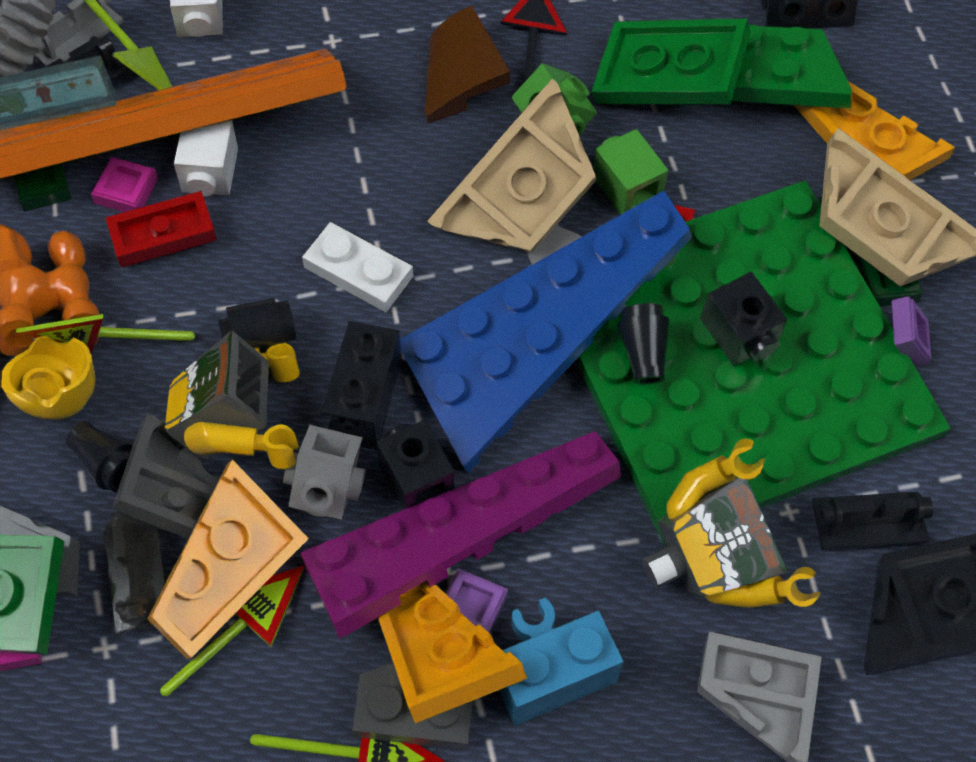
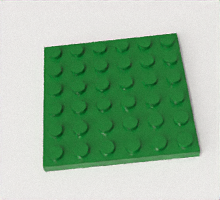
(814, 407)

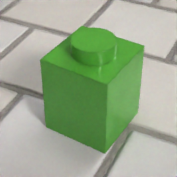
(628, 170)

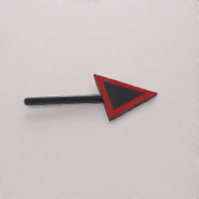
(535, 16)

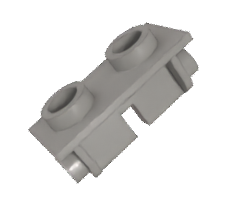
(73, 30)

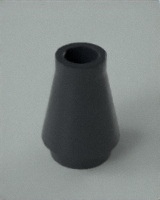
(645, 340)
(100, 453)

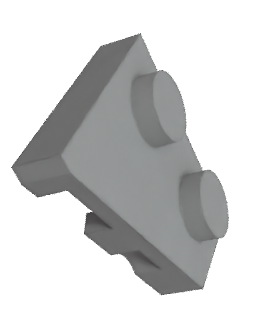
(763, 690)

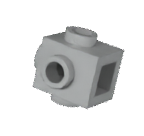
(325, 473)

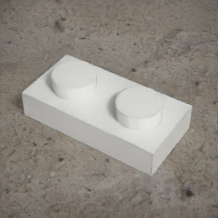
(358, 267)

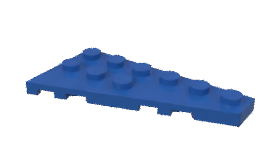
(524, 333)

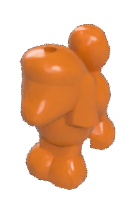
(31, 293)

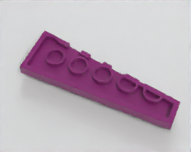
(374, 565)

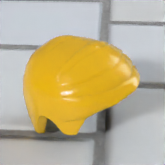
(50, 378)

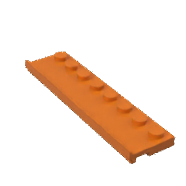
(170, 111)

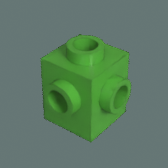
(572, 90)

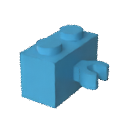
(559, 662)

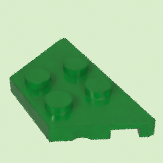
(791, 69)

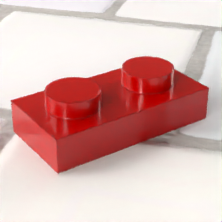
(161, 229)

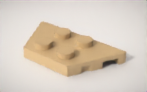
(523, 180)
(889, 216)

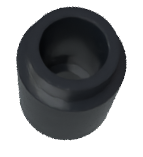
(260, 323)

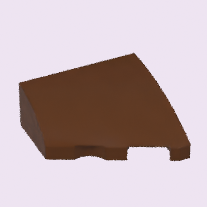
(461, 65)

